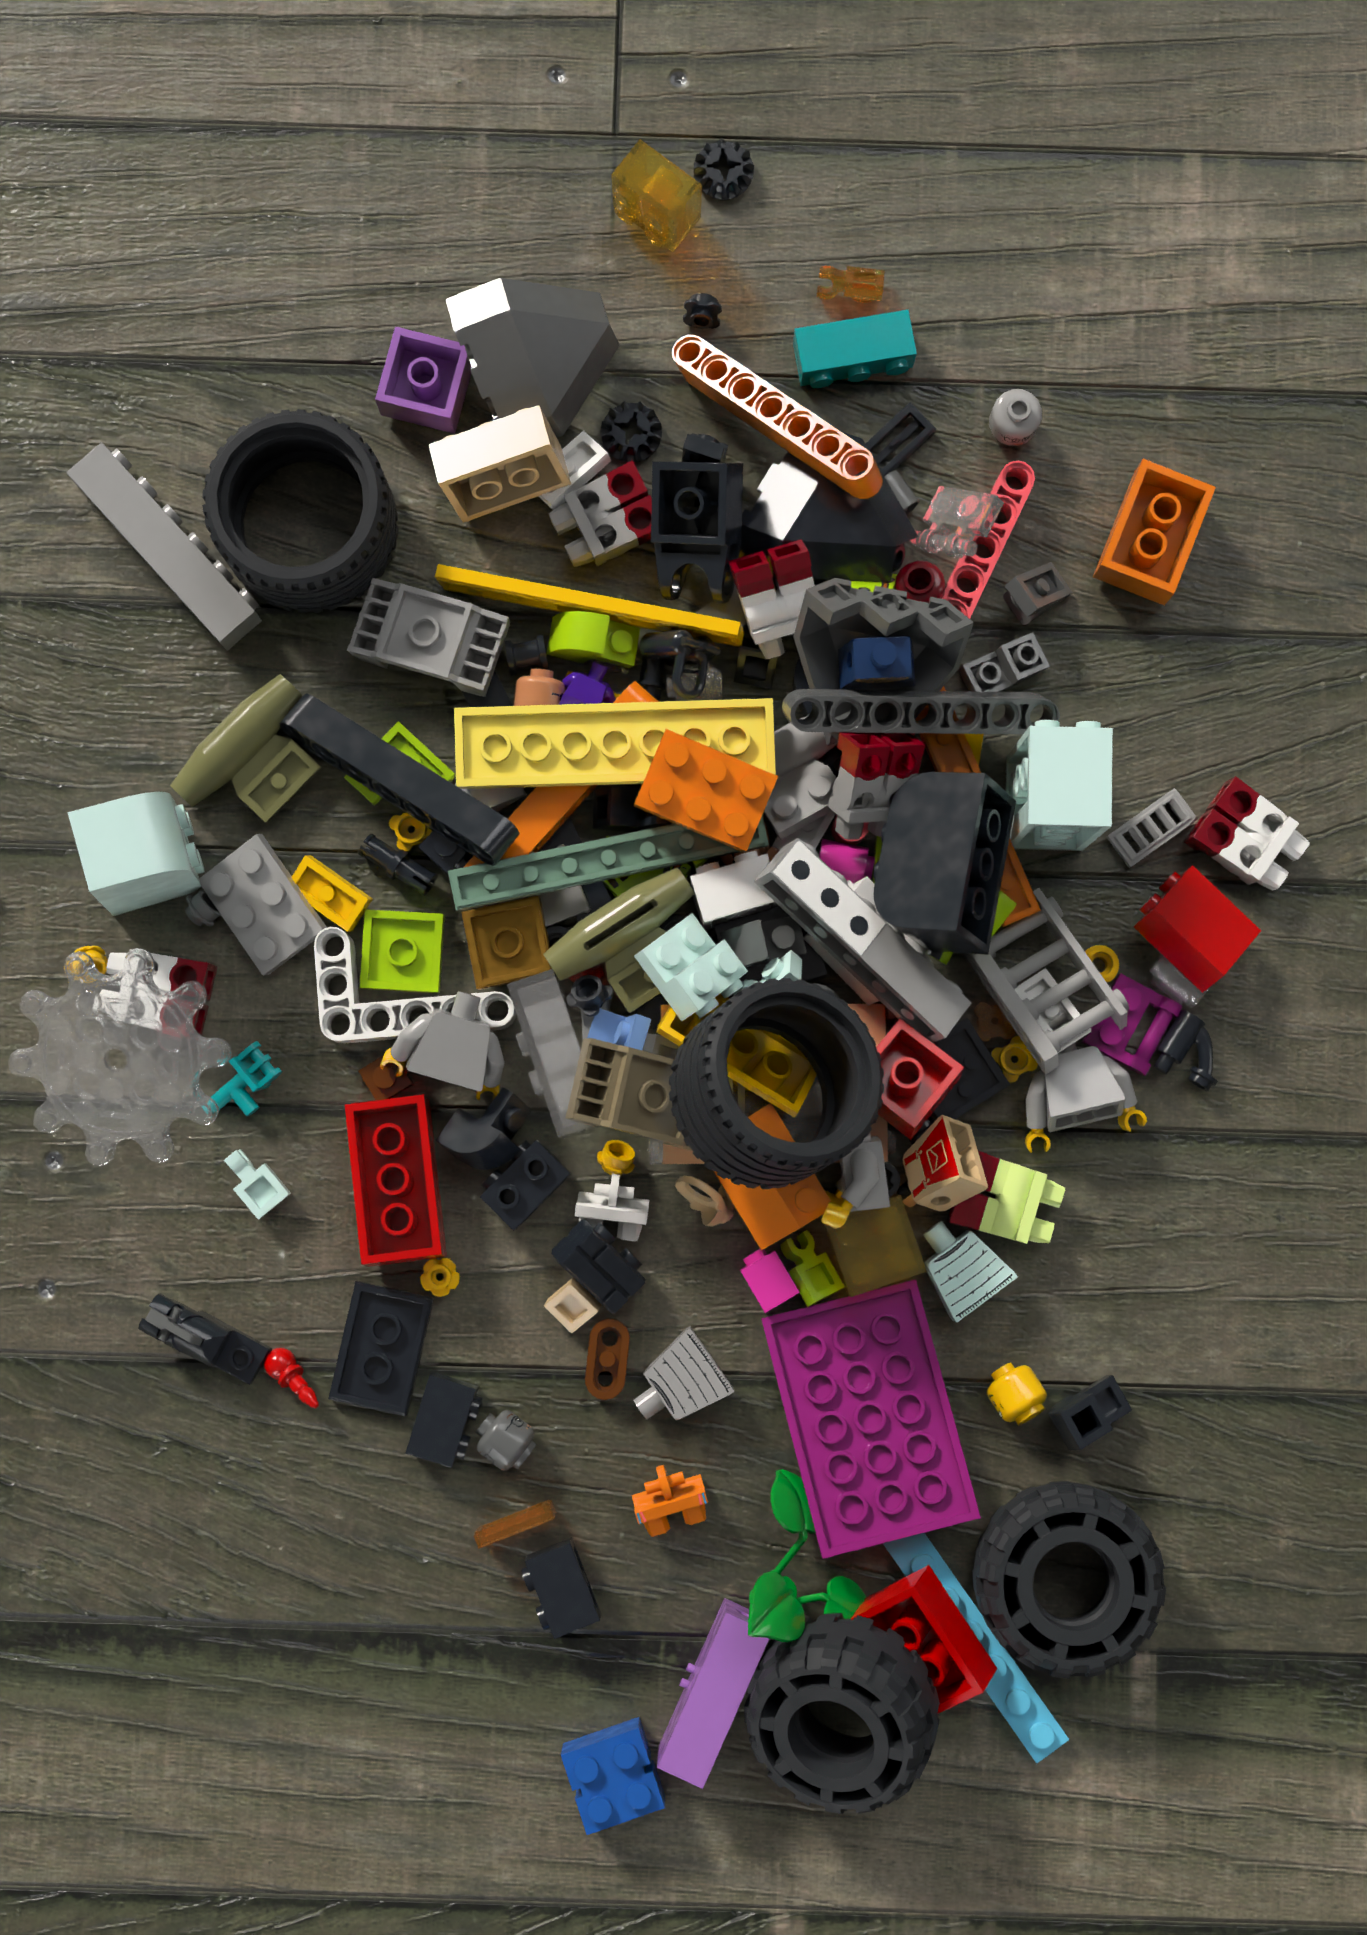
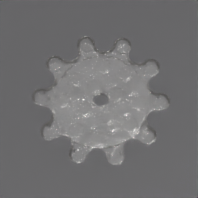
(153, 1033)

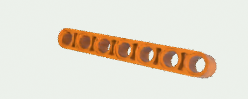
(730, 386)
(551, 806)

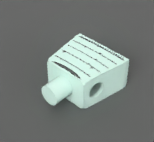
(964, 1270)

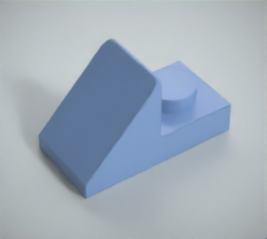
(620, 1030)

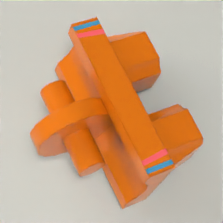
(669, 1496)

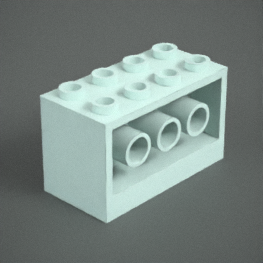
(1060, 785)

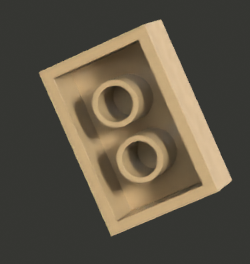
(499, 463)

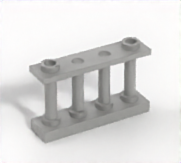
(1024, 1013)

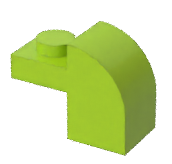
(590, 636)

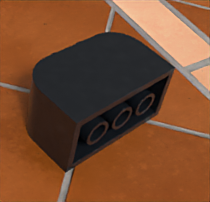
(944, 860)

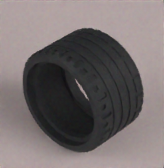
(260, 451)
(831, 1041)

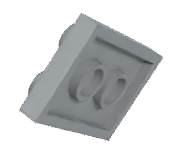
(262, 904)

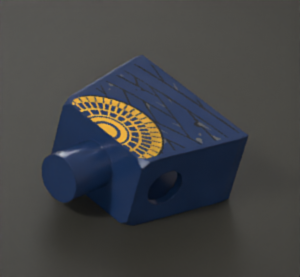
(876, 663)

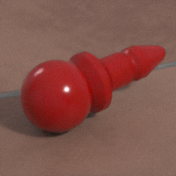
(282, 1366)

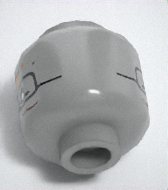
(1015, 417)

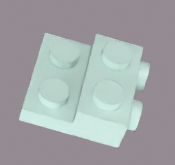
(691, 968)

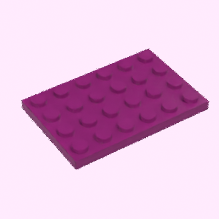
(870, 1419)

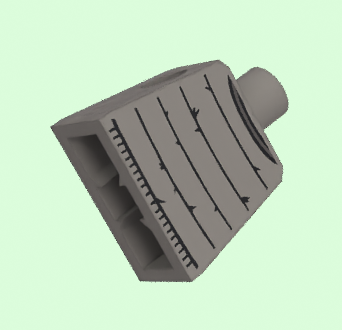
(683, 1379)

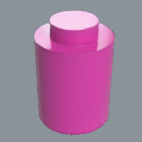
(847, 859)

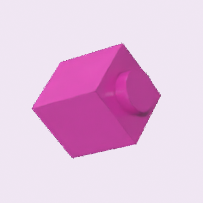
(768, 1279)

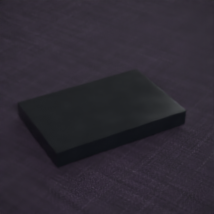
(381, 1348)

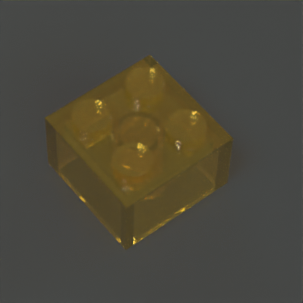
(656, 196)
(875, 1248)

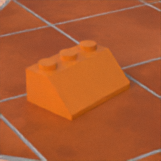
(776, 1211)

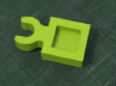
(813, 1274)

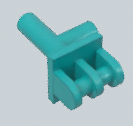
(247, 1075)

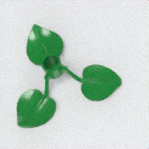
(773, 1600)

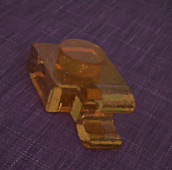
(856, 282)

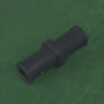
(397, 864)

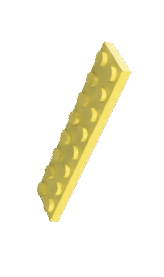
(600, 740)

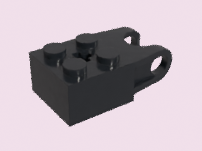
(696, 534)

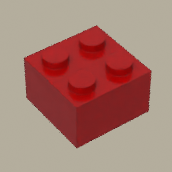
(914, 1077)

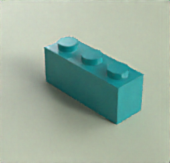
(854, 348)

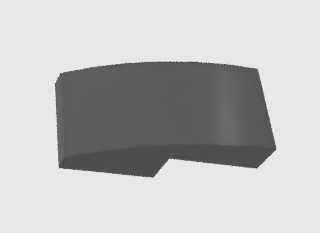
(1005, 666)

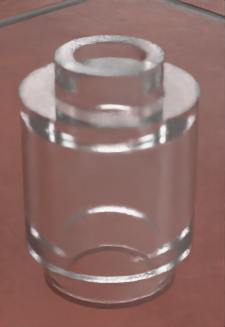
(1174, 983)

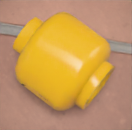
(1016, 1393)

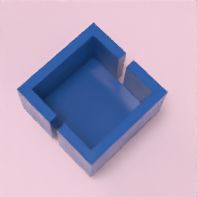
(611, 1775)

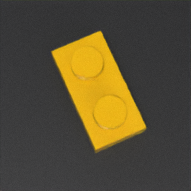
(331, 893)

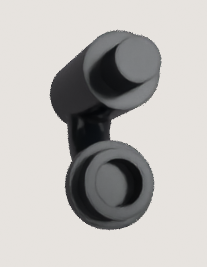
(1178, 1041)

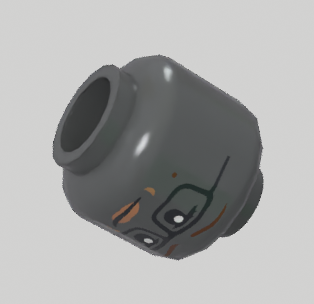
(505, 1440)

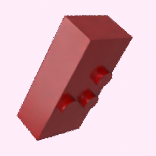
(395, 1180)

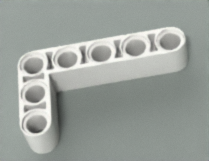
(361, 1013)

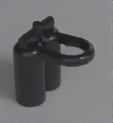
(677, 648)

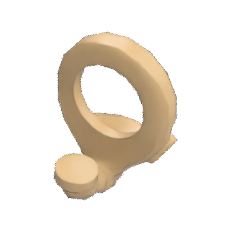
(713, 1209)

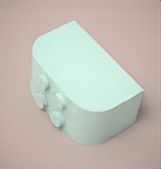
(137, 851)

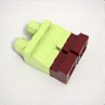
(1015, 1204)

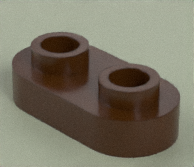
(607, 1358)

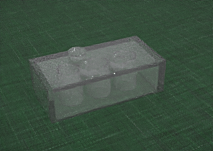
(552, 1044)

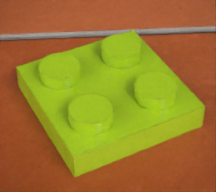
(402, 951)

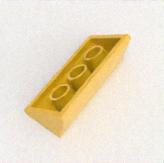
(756, 1061)

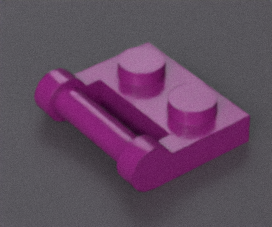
(1113, 1041)

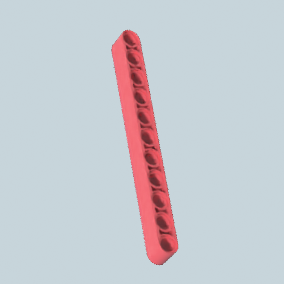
(976, 568)

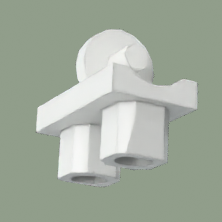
(614, 1204)

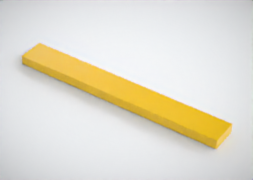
(564, 600)

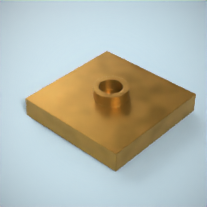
(506, 941)

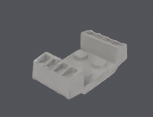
(429, 635)

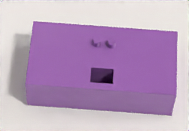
(710, 1696)

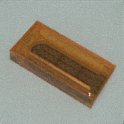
(515, 1523)

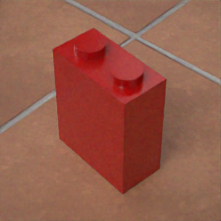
(1196, 927)

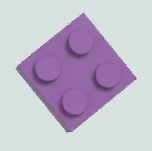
(424, 380)

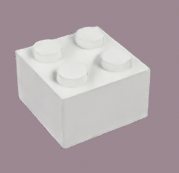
(730, 890)

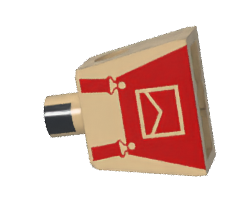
(943, 1167)

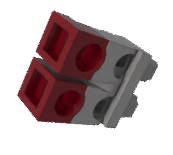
(609, 514)
(869, 777)

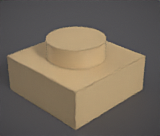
(572, 1305)

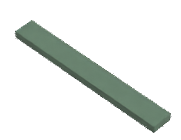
(586, 864)

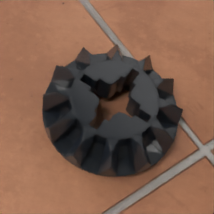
(712, 181)
(641, 445)

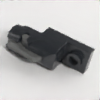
(204, 1338)

